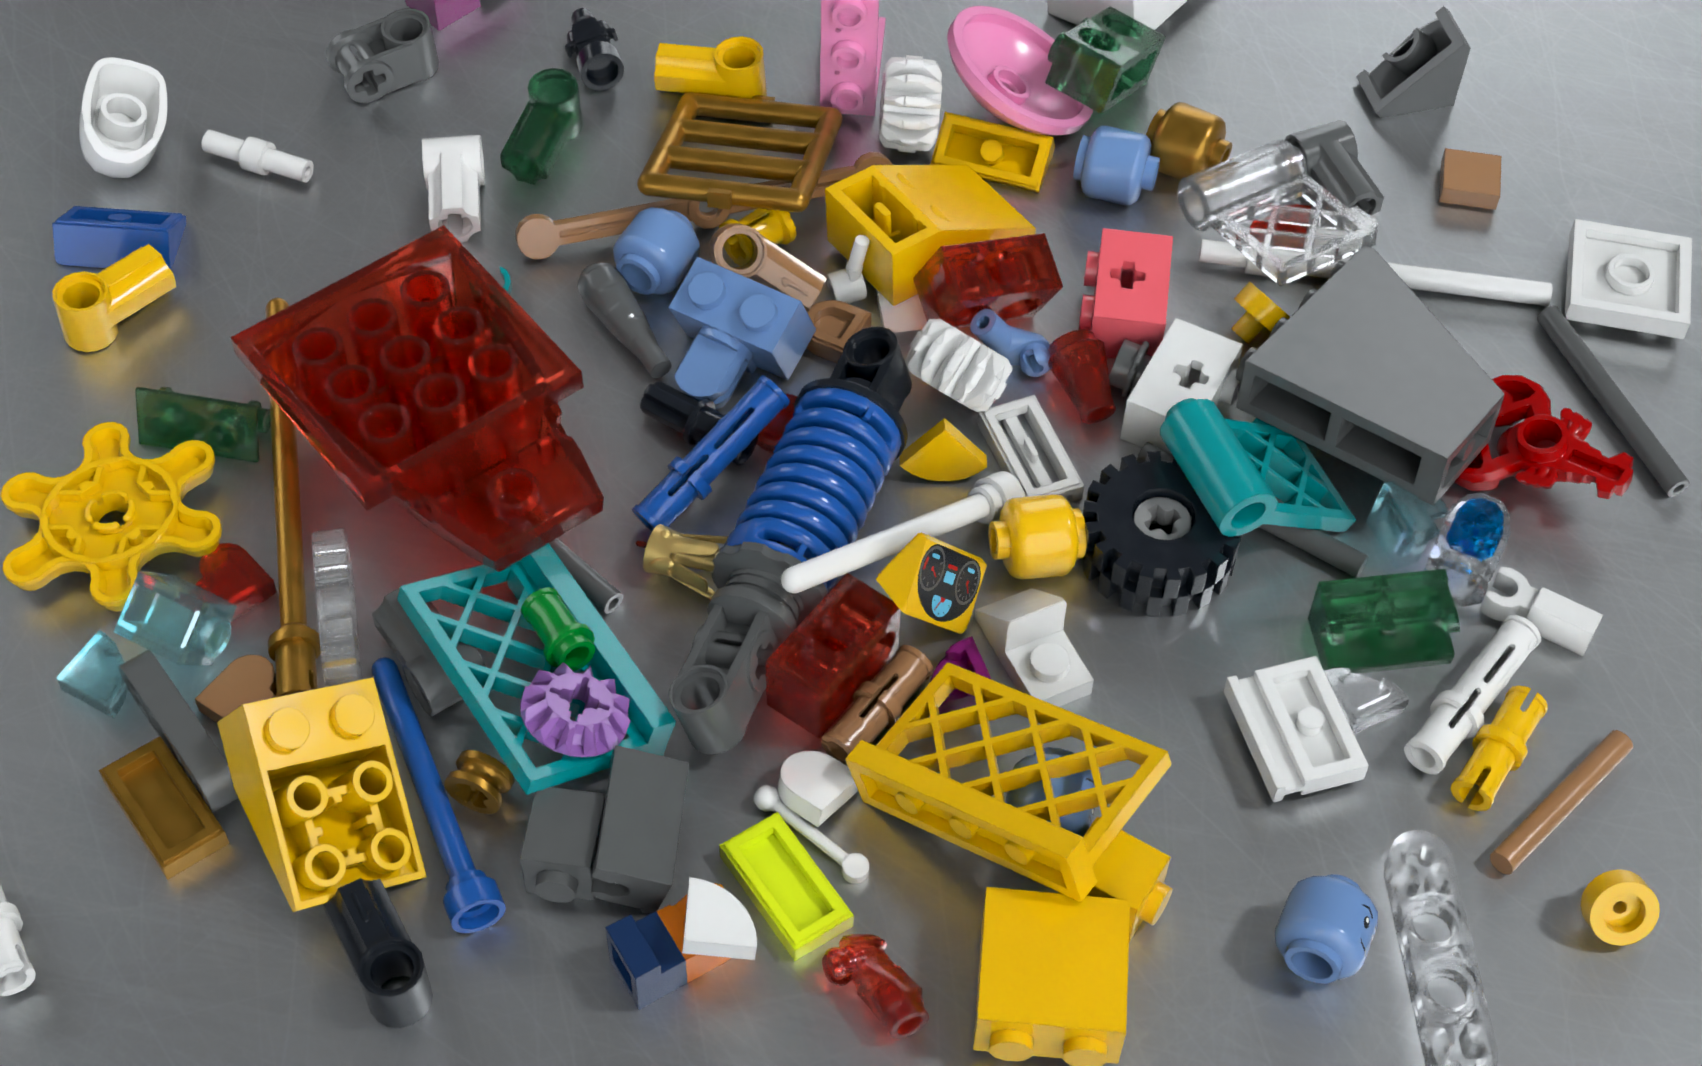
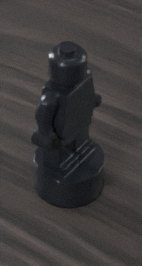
(597, 58)

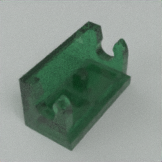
(1384, 621)

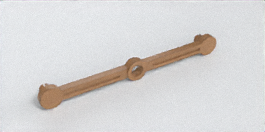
(540, 235)

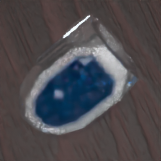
(1471, 546)

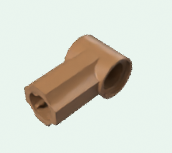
(770, 265)

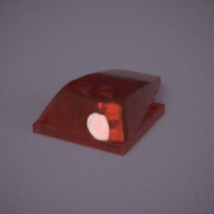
(433, 396)

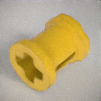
(771, 224)

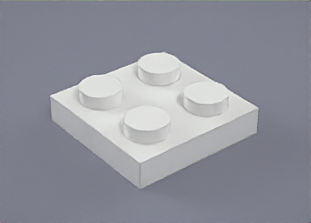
(1629, 279)

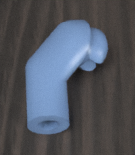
(1017, 345)

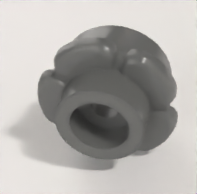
(1129, 365)

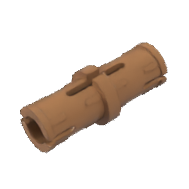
(878, 702)

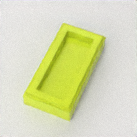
(786, 886)

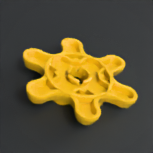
(107, 482)

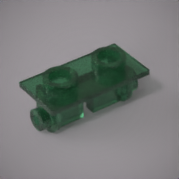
(225, 425)

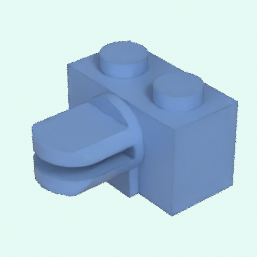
(735, 331)

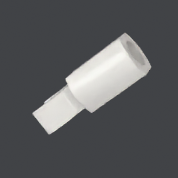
(1553, 614)

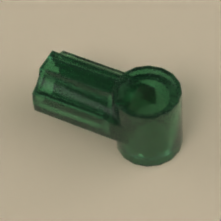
(544, 126)

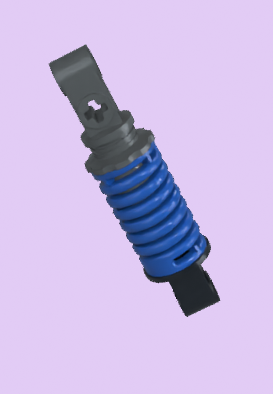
(802, 506)

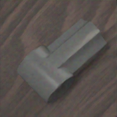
(1334, 164)
(420, 667)

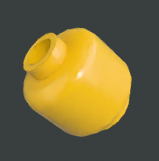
(1038, 536)

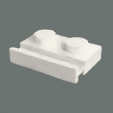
(1295, 728)

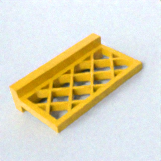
(988, 825)

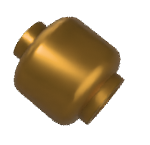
(1187, 140)

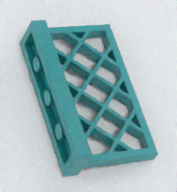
(650, 719)

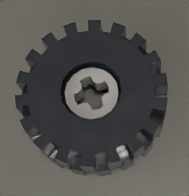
(1147, 563)

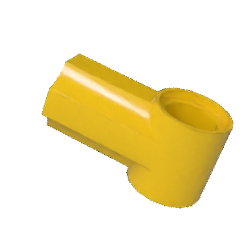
(730, 69)
(95, 303)

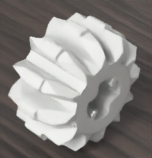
(910, 103)
(958, 365)

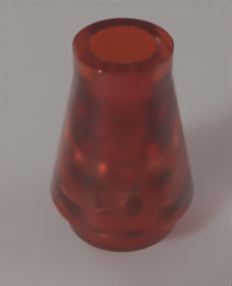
(1082, 371)

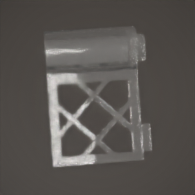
(1254, 189)

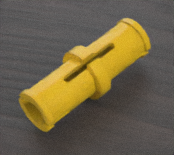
(1499, 748)

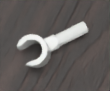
(849, 283)

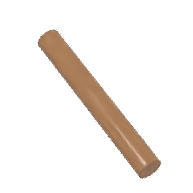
(1561, 802)

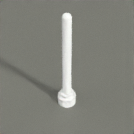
(981, 505)

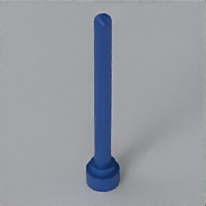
(471, 897)

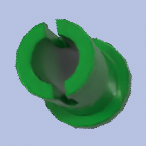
(558, 629)

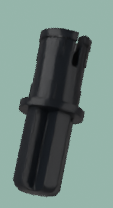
(686, 415)

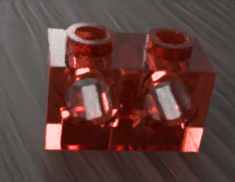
(1002, 275)
(832, 655)

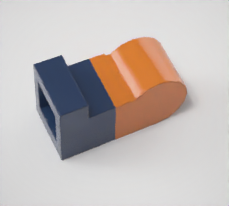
(651, 955)

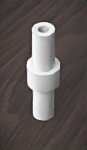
(257, 156)

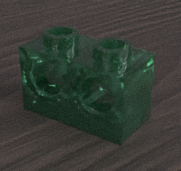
(1103, 59)

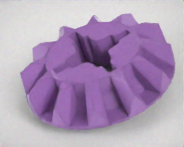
(547, 713)

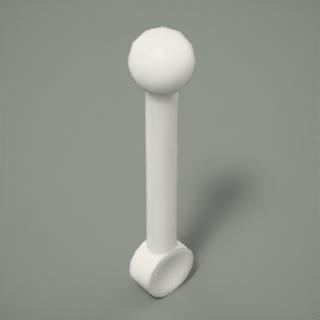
(854, 866)

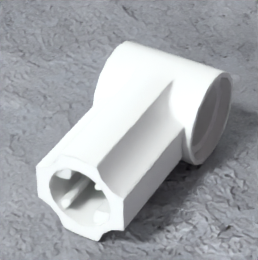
(454, 179)

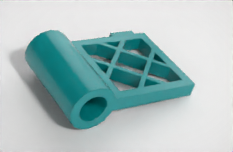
(1241, 471)

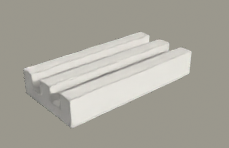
(1069, 480)

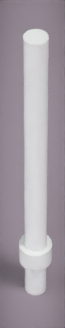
(1414, 276)

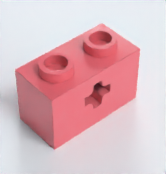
(1129, 289)

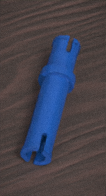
(693, 474)

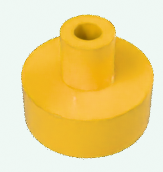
(1259, 313)
(1620, 907)

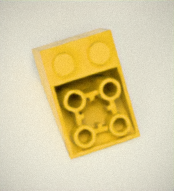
(912, 214)
(322, 790)

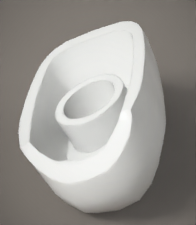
(122, 116)

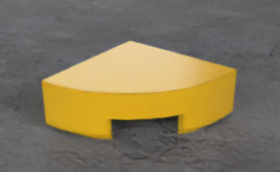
(943, 455)

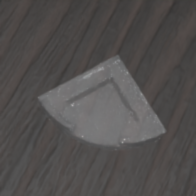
(1365, 698)

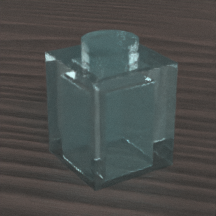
(176, 619)

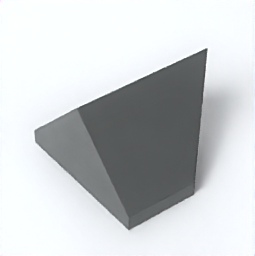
(1420, 71)

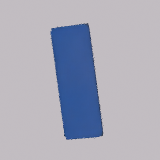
(106, 235)

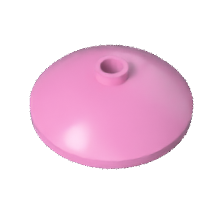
(1006, 71)

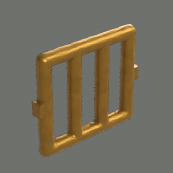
(723, 194)

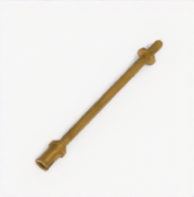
(294, 644)

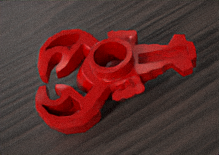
(1543, 447)

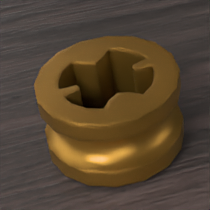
(479, 781)

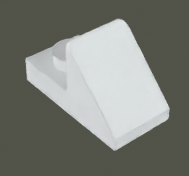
(1033, 646)

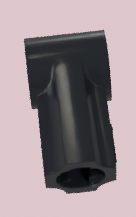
(379, 951)

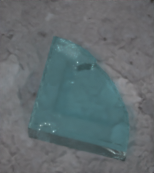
(95, 675)

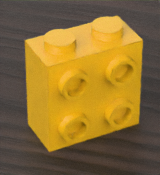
(1052, 977)

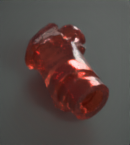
(879, 982)

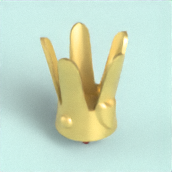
(672, 552)

